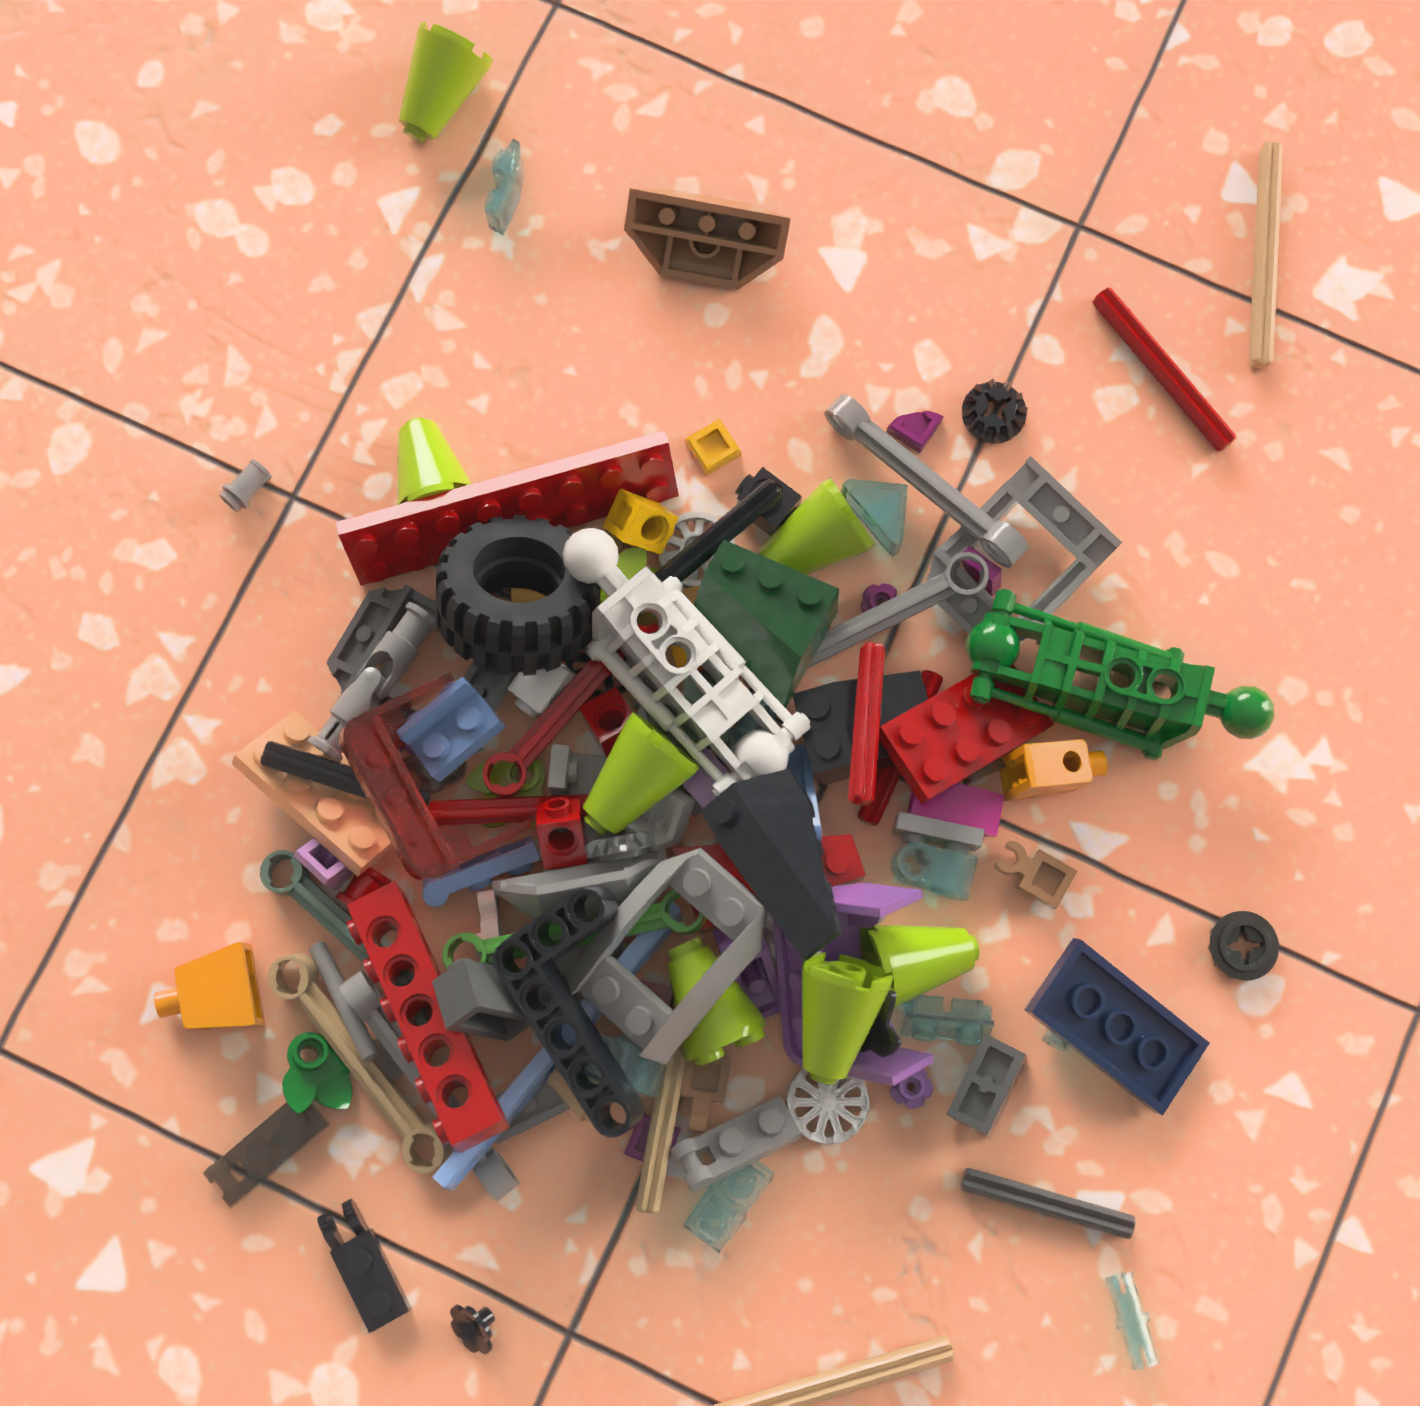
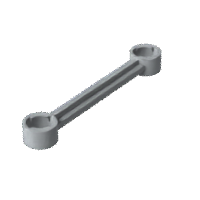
(997, 538)
(900, 608)
(365, 1001)

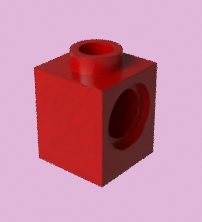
(603, 715)
(559, 848)

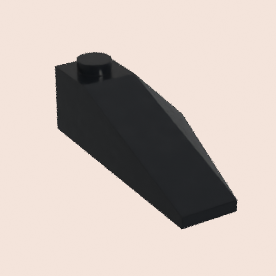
(773, 843)

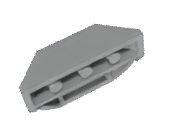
(541, 891)

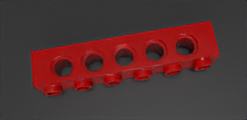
(481, 1114)

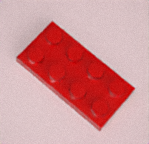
(956, 737)

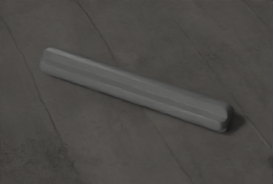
(1048, 1203)

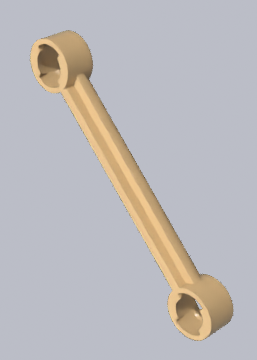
(368, 1074)

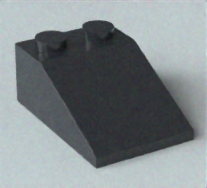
(832, 720)

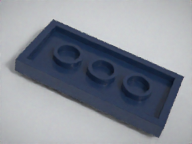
(1117, 1026)

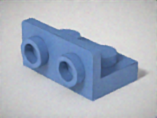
(450, 728)

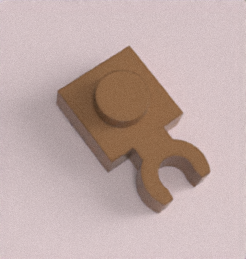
(1042, 876)

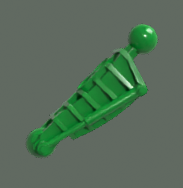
(1095, 651)

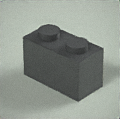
(478, 1001)

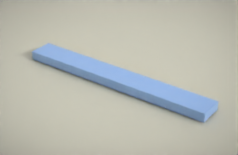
(541, 1066)

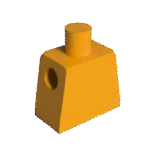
(1050, 769)
(215, 991)

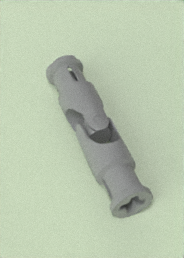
(370, 686)

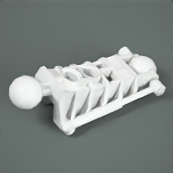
(593, 558)

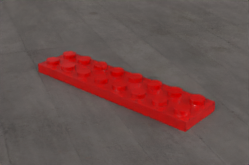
(561, 491)

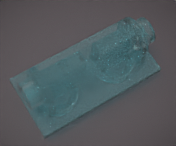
(964, 1024)

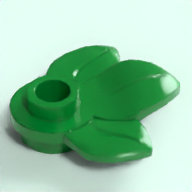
(320, 1080)

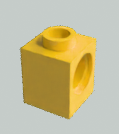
(640, 522)

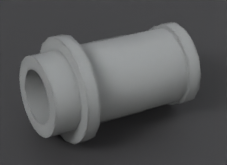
(245, 486)

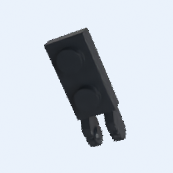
(365, 1269)

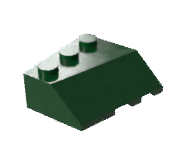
(767, 614)

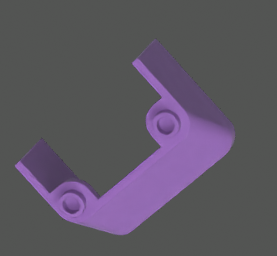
(856, 907)

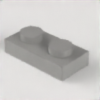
(951, 835)

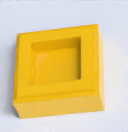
(713, 447)

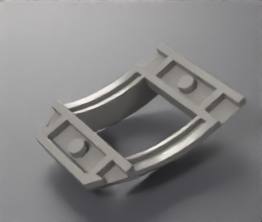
(1059, 514)
(626, 998)

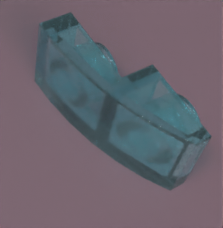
(508, 178)
(726, 1205)

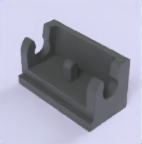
(987, 1085)

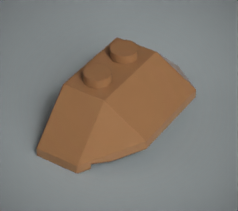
(705, 236)

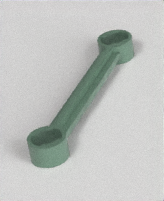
(323, 909)

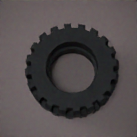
(506, 632)

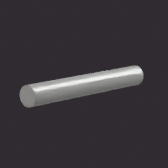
(353, 1023)

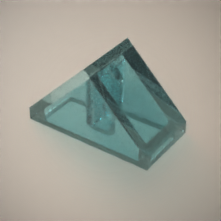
(880, 508)

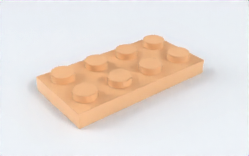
(333, 817)

